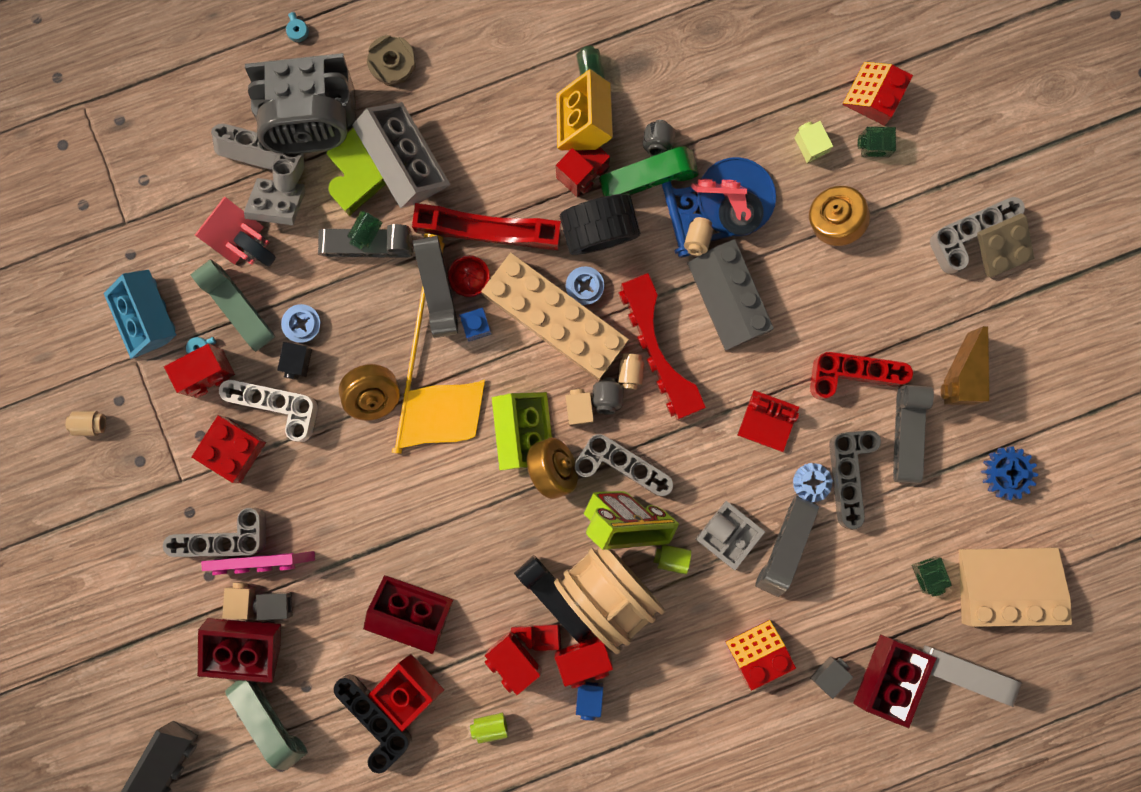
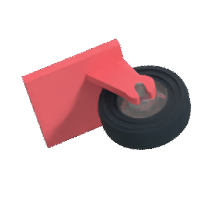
(740, 209)
(234, 235)

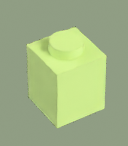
(813, 141)

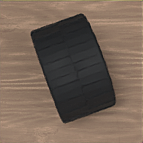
(599, 224)

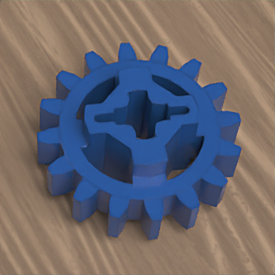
(1009, 484)

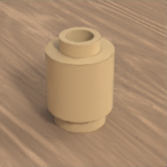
(698, 236)
(631, 371)
(85, 423)

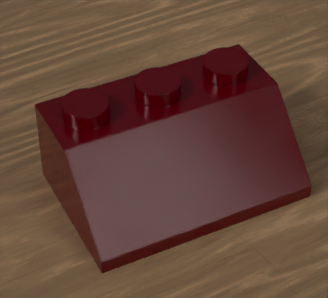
(407, 614)
(238, 650)
(894, 681)

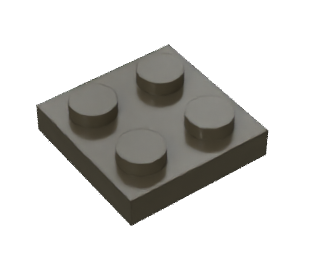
(1005, 245)

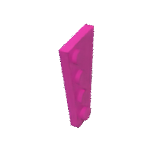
(263, 563)

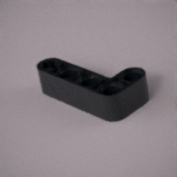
(541, 583)
(368, 720)

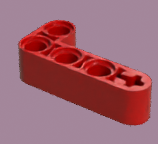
(862, 372)

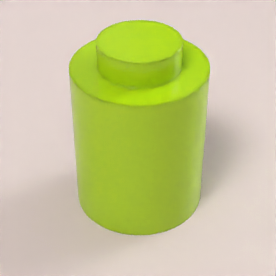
(672, 559)
(489, 728)

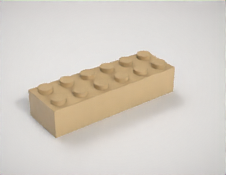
(554, 316)

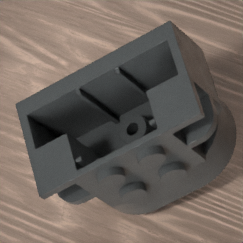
(302, 103)

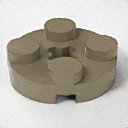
(391, 46)

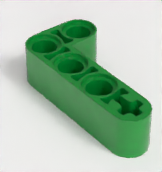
(651, 172)

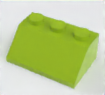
(519, 424)

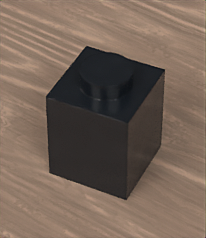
(294, 360)

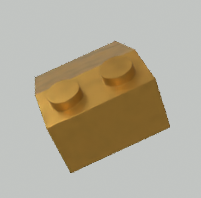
(969, 374)

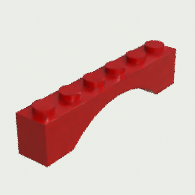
(510, 231)
(682, 394)

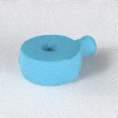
(296, 24)
(198, 341)

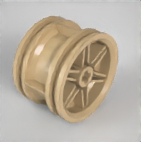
(608, 597)

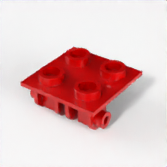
(768, 421)

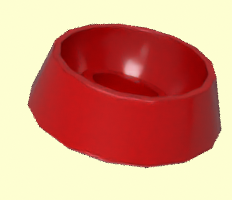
(468, 275)

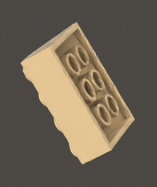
(1013, 587)

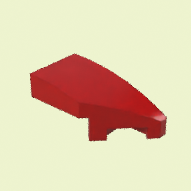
(539, 636)

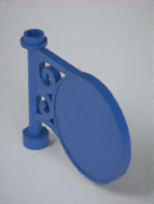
(743, 170)

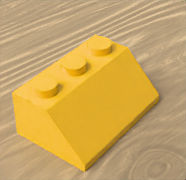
(584, 113)

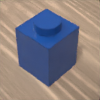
(475, 324)
(589, 700)

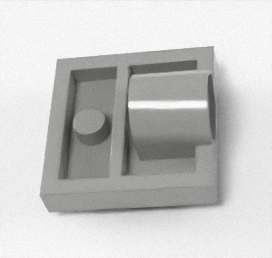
(272, 205)
(730, 535)

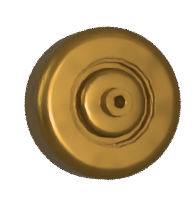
(839, 215)
(369, 392)
(552, 468)

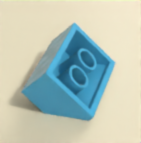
(139, 313)

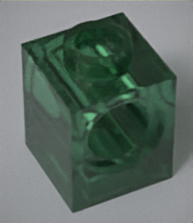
(877, 141)
(932, 576)

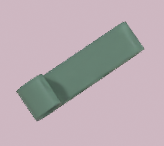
(233, 303)
(264, 726)

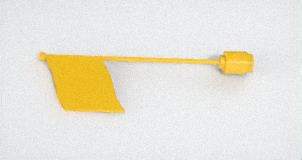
(437, 411)

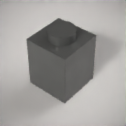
(273, 605)
(832, 676)

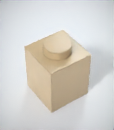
(579, 407)
(238, 601)

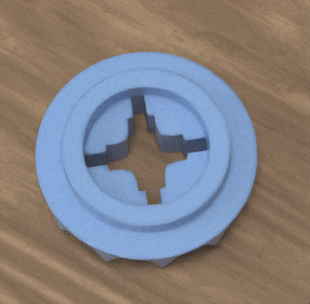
(584, 274)
(290, 322)
(805, 491)

